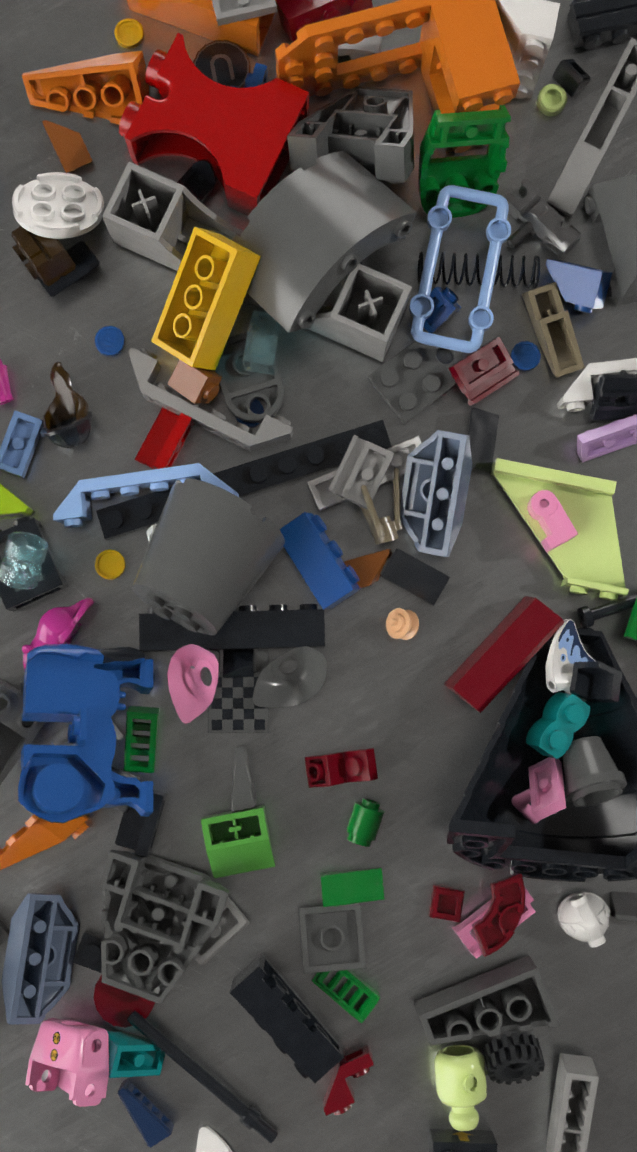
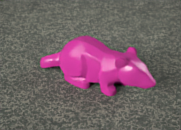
(58, 626)

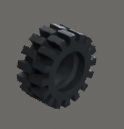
(513, 1058)

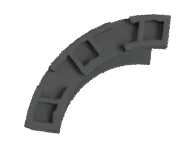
(316, 233)

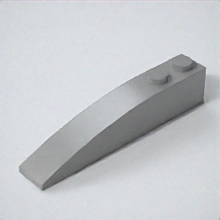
(572, 1104)

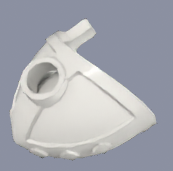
(584, 917)

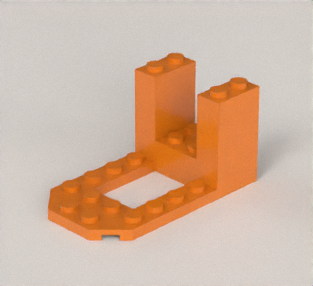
(458, 53)

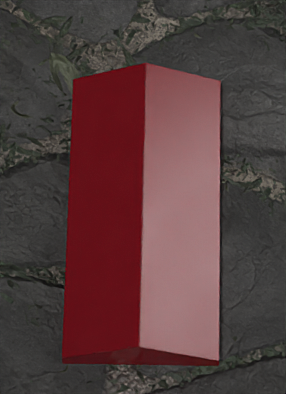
(504, 653)

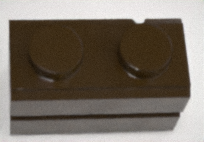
(45, 256)

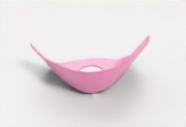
(185, 684)

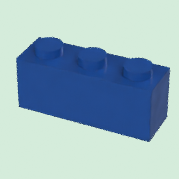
(319, 560)

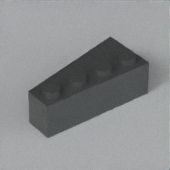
(488, 1004)

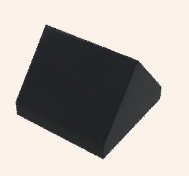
(570, 76)

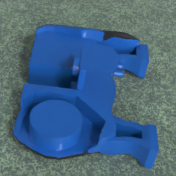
(81, 689)

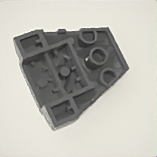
(154, 921)

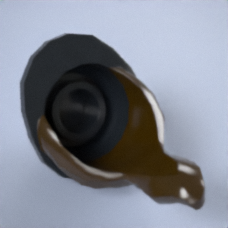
(67, 417)

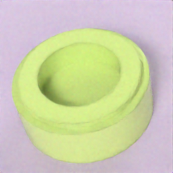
(551, 100)

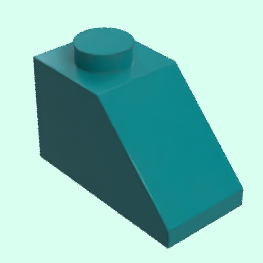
(133, 1056)

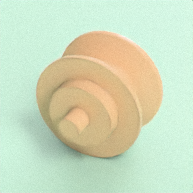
(402, 624)

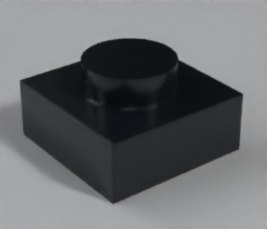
(89, 951)

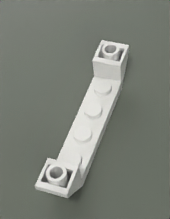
(581, 391)

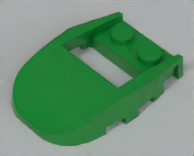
(469, 171)

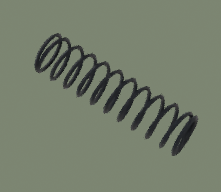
(476, 269)

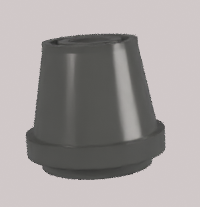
(590, 773)

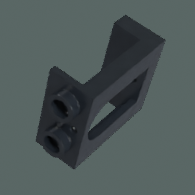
(52, 579)

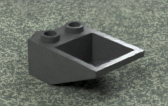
(13, 731)

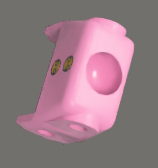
(74, 1058)

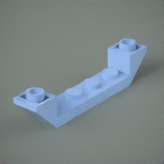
(77, 504)

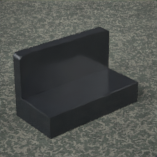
(139, 831)

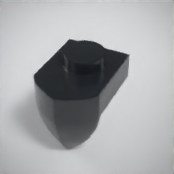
(199, 179)

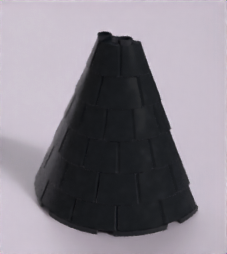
(572, 841)

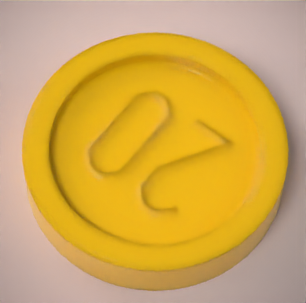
(129, 33)
(110, 564)

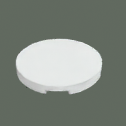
(58, 206)

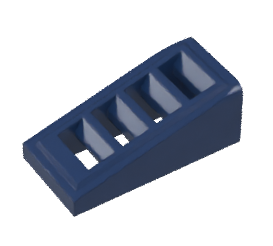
(147, 1117)

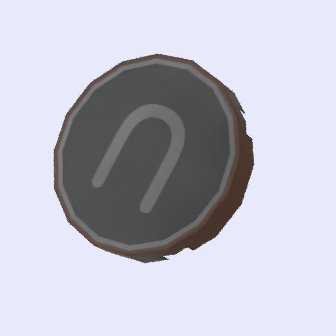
(223, 63)

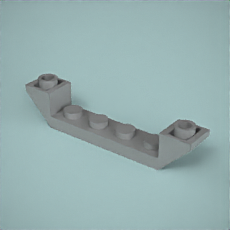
(271, 431)

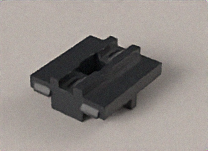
(610, 386)

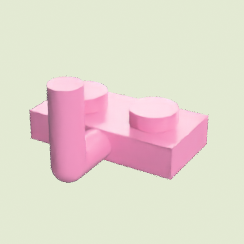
(545, 791)

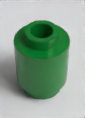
(364, 822)

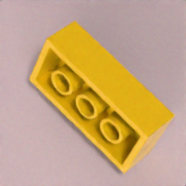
(205, 299)

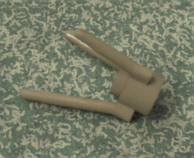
(383, 528)

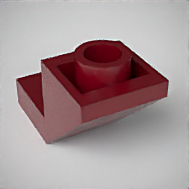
(341, 768)
(339, 1092)

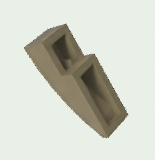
(553, 329)

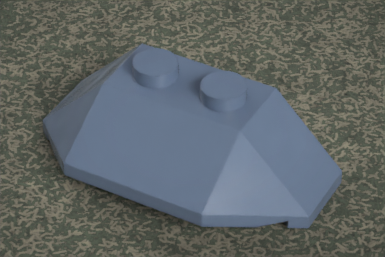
(436, 491)
(38, 957)

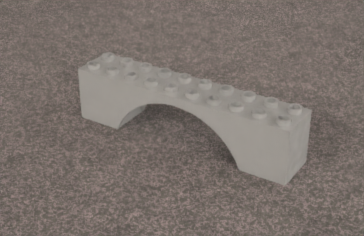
(157, 221)

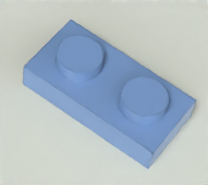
(20, 443)

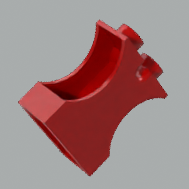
(203, 120)

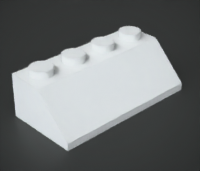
(529, 33)

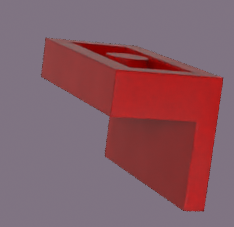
(165, 440)

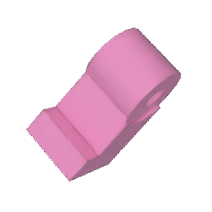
(552, 518)

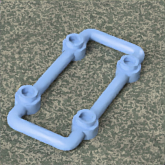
(497, 233)

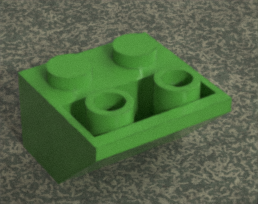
(238, 841)

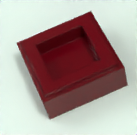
(446, 903)

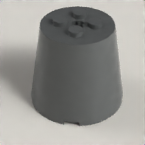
(204, 556)

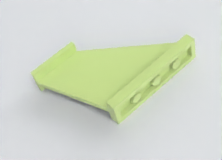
(593, 556)

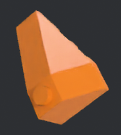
(91, 86)
(38, 837)

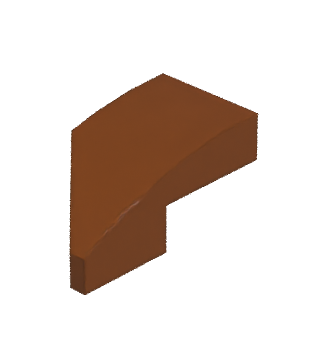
(68, 146)
(369, 567)

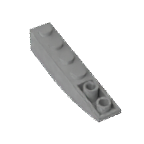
(597, 134)

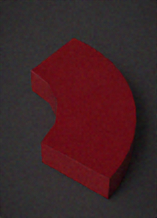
(503, 914)

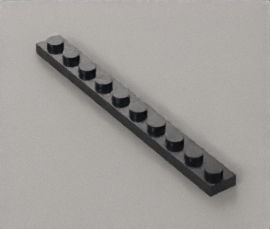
(247, 477)

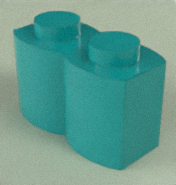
(555, 730)

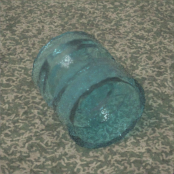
(23, 560)

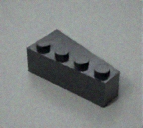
(286, 1019)

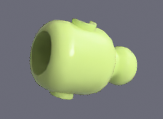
(461, 1083)

